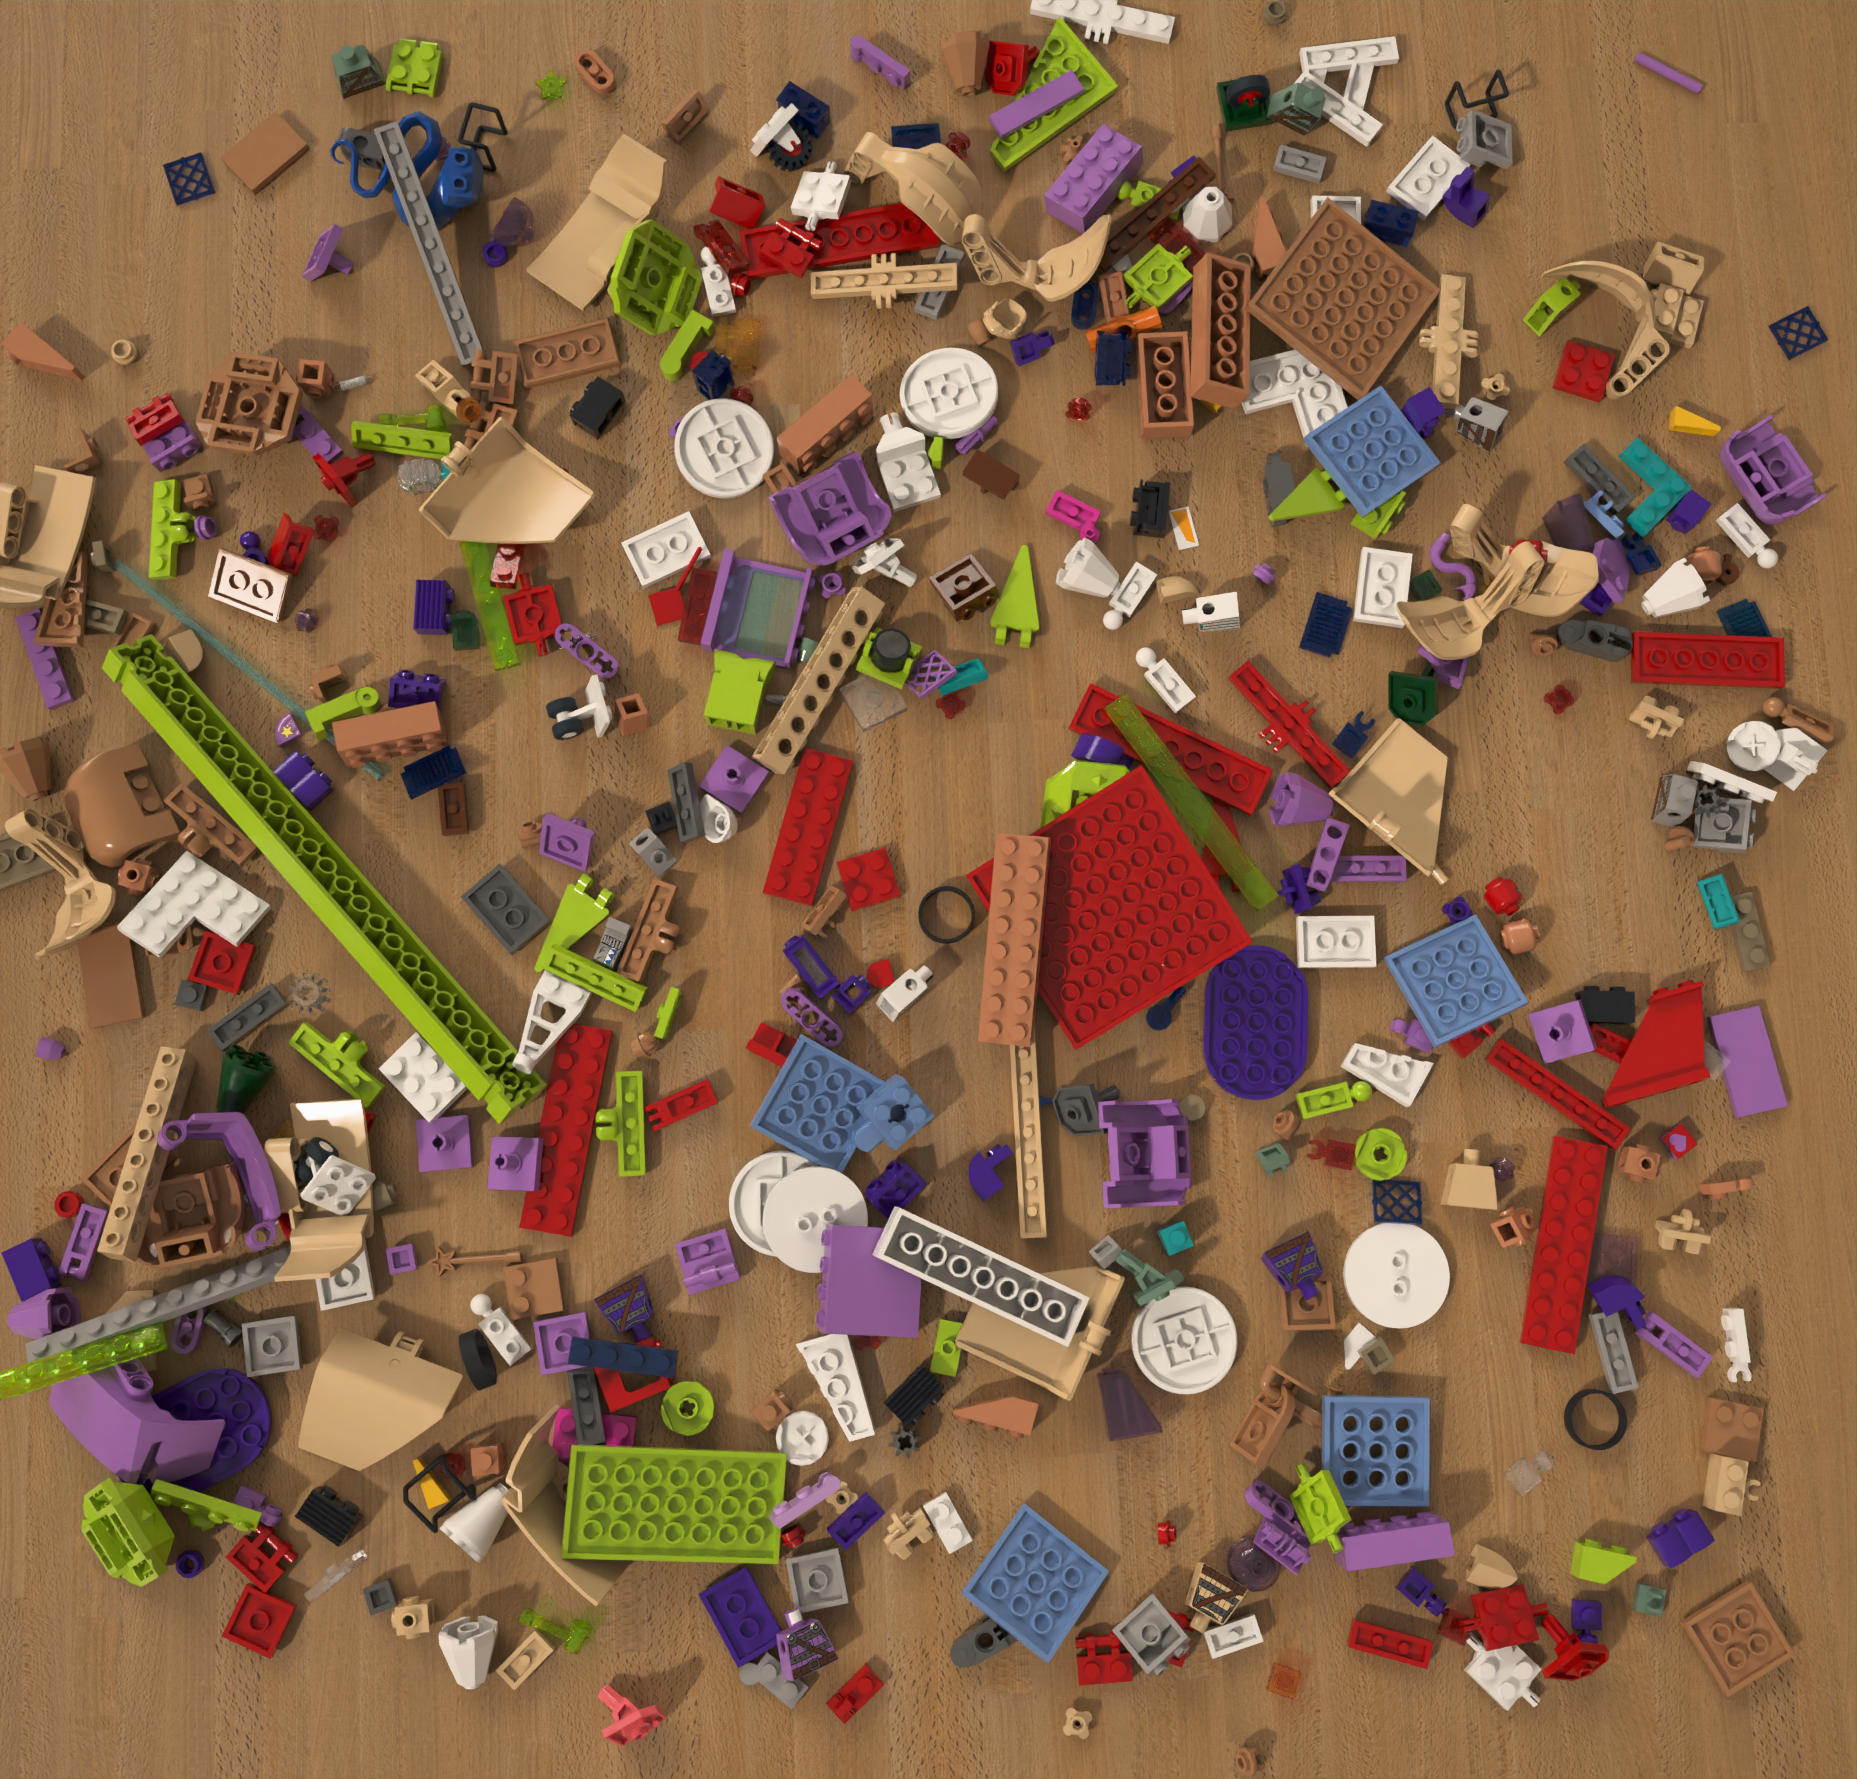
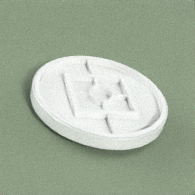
(949, 393)
(723, 448)
(752, 1190)
(801, 1209)
(1396, 1275)
(1184, 1341)

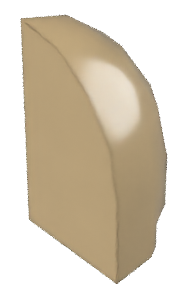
(1174, 589)
(184, 650)
(1490, 1569)

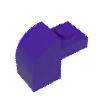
(1465, 200)
(1100, 750)
(981, 1174)
(1619, 1293)

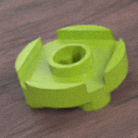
(1393, 1149)
(683, 1422)

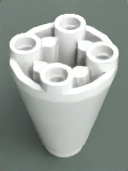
(478, 1523)

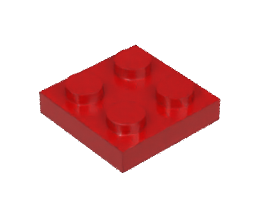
(1583, 371)
(868, 879)
(221, 963)
(259, 1620)

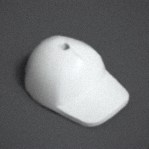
(718, 820)

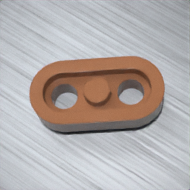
(596, 72)

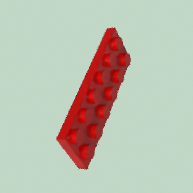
(1708, 660)
(808, 827)

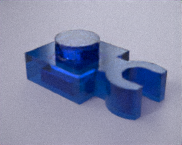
(1640, 557)
(1352, 737)

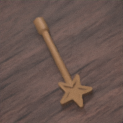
(1217, 136)
(446, 1261)

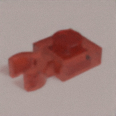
(1336, 1153)

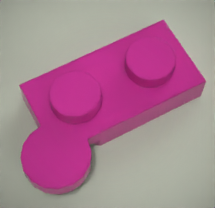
(1075, 514)

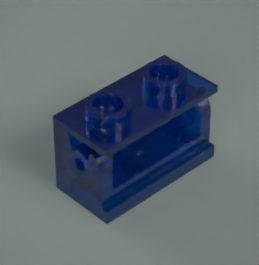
(811, 113)
(1390, 222)
(1111, 358)
(713, 375)

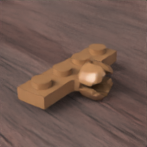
(208, 828)
(651, 932)

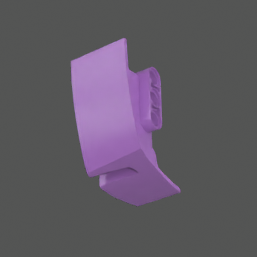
(125, 1428)

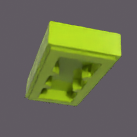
(667, 1013)
(946, 1353)

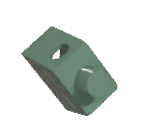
(356, 70)
(1297, 107)

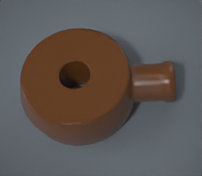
(1729, 568)

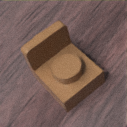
(199, 493)
(772, 1409)

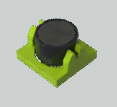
(889, 652)

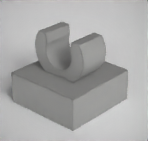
(1105, 1252)

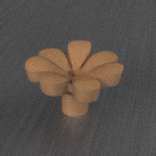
(1071, 148)

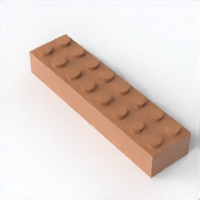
(1014, 939)

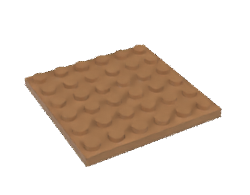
(1343, 299)

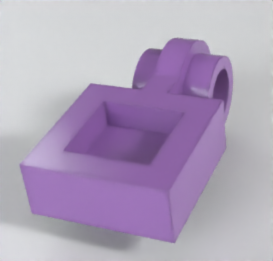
(255, 1500)

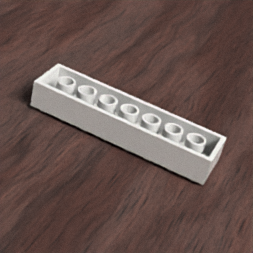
(981, 1276)

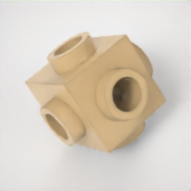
(413, 1617)

